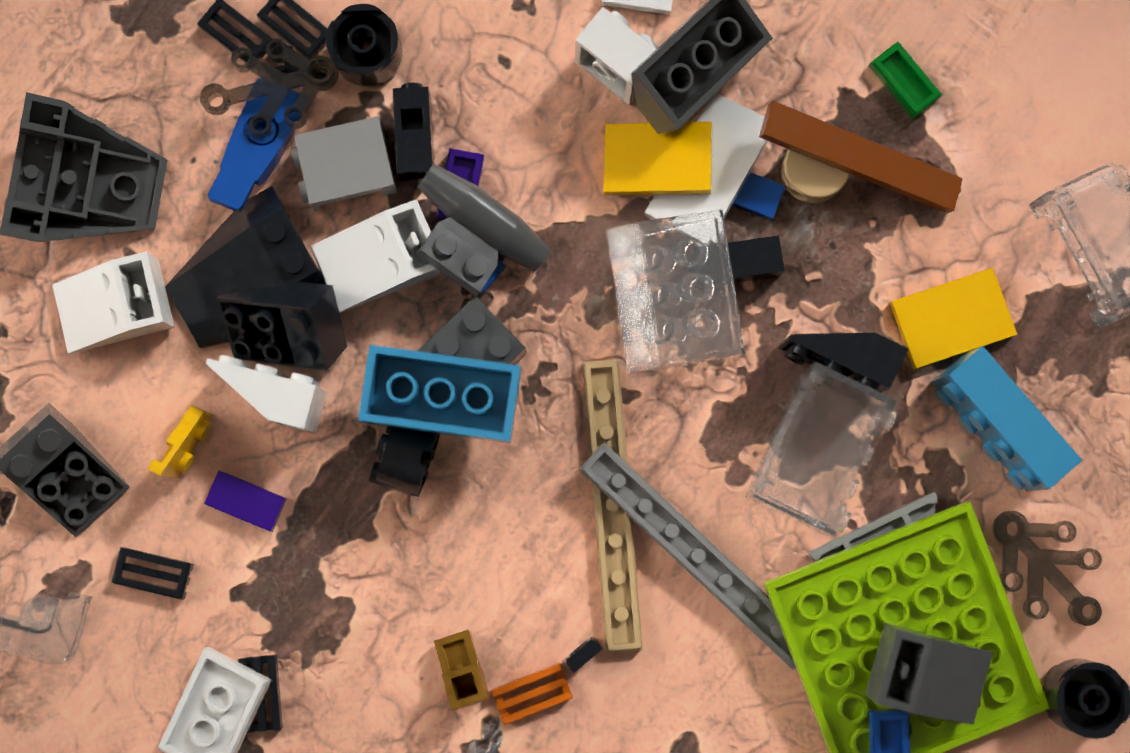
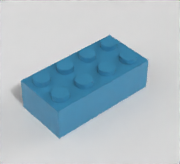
(440, 394)
(1005, 421)

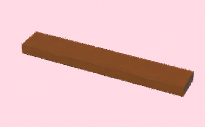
(860, 157)

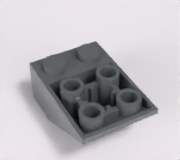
(60, 470)
(928, 675)

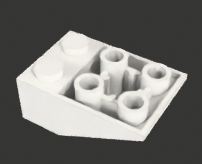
(375, 256)
(113, 302)
(282, 400)

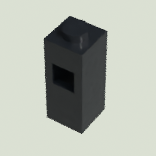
(413, 131)
(756, 259)

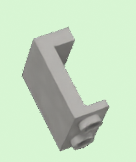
(343, 162)

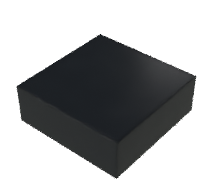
(583, 654)

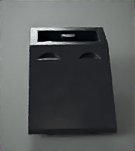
(285, 325)
(860, 356)

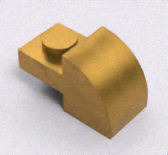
(461, 670)

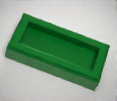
(905, 80)

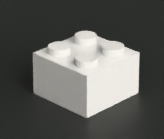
(612, 52)

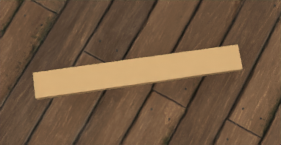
(613, 525)

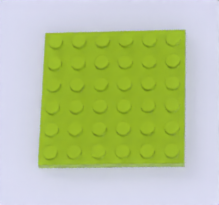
(921, 578)

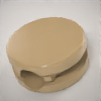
(810, 179)

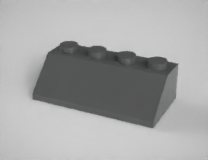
(697, 62)

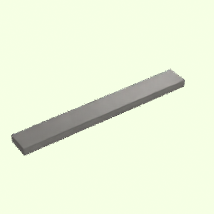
(687, 546)

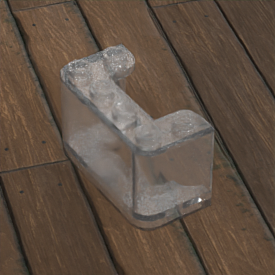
(820, 449)

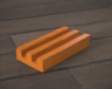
(539, 706)

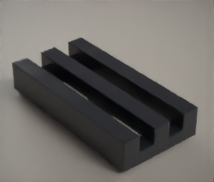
(317, 43)
(259, 51)
(182, 579)
(262, 724)

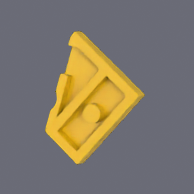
(182, 441)

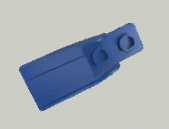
(250, 158)

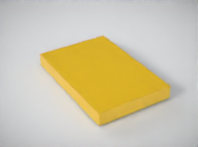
(657, 164)
(953, 318)

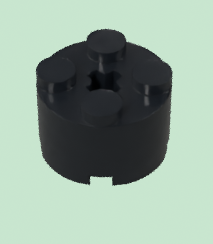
(347, 37)
(404, 459)
(1090, 718)

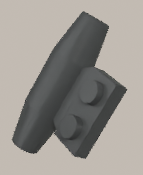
(474, 232)

